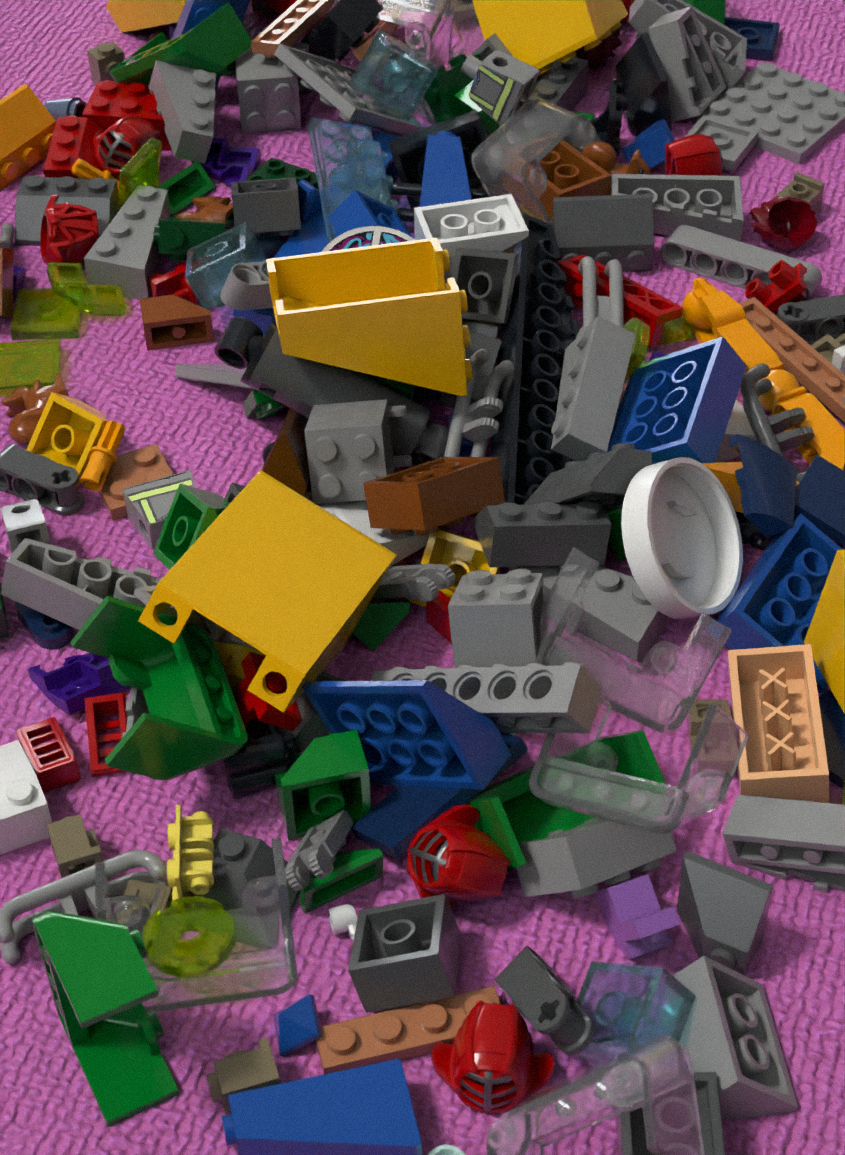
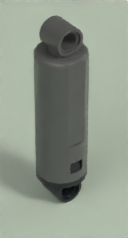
(307, 383)

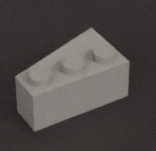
(687, 63)
(187, 107)
(789, 839)
(589, 855)

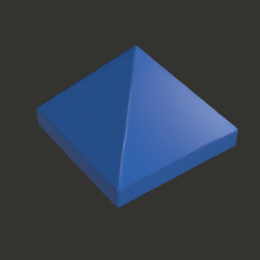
(308, 199)
(297, 1025)

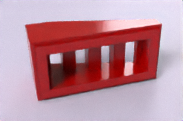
(97, 708)
(54, 773)

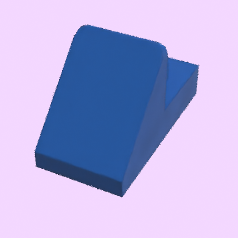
(650, 143)

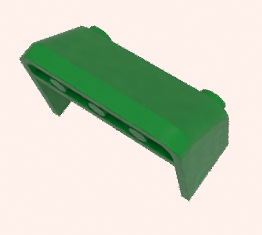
(205, 47)
(184, 686)
(516, 815)
(99, 995)

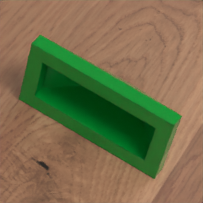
(186, 185)
(379, 621)
(350, 872)

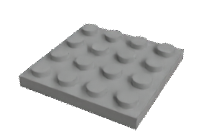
(332, 82)
(786, 109)

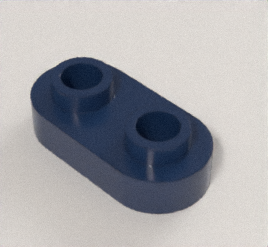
(42, 628)

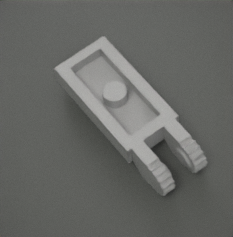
(415, 582)
(318, 850)

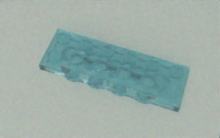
(347, 162)

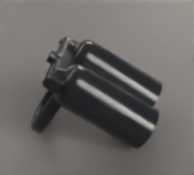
(258, 762)

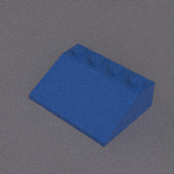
(681, 403)
(782, 591)
(412, 732)

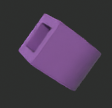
(636, 916)

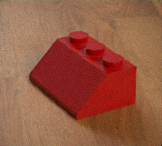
(71, 141)

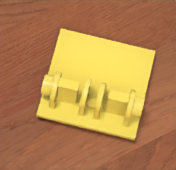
(192, 854)

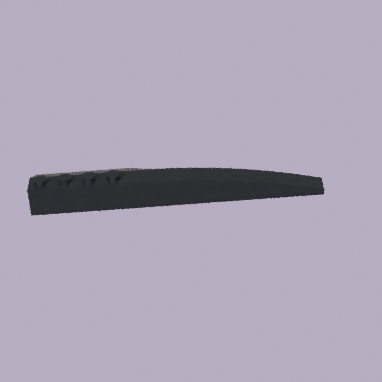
(536, 344)

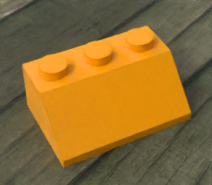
(24, 133)

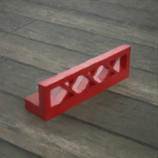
(637, 299)

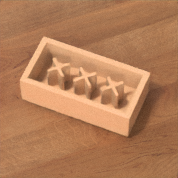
(780, 711)

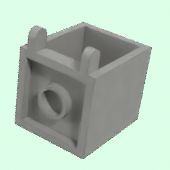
(268, 93)
(349, 447)
(496, 618)

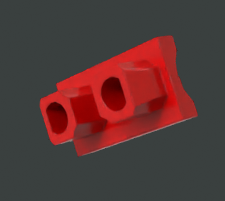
(172, 284)
(786, 287)

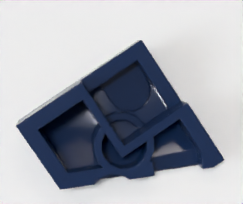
(765, 486)

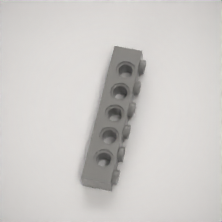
(517, 698)

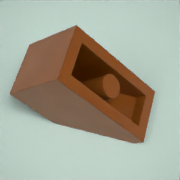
(174, 322)

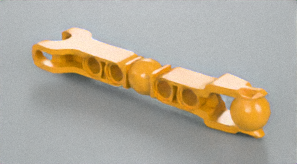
(718, 315)

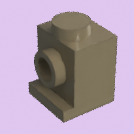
(103, 59)
(806, 189)
(73, 845)
(242, 1072)

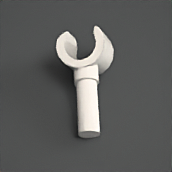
(343, 919)

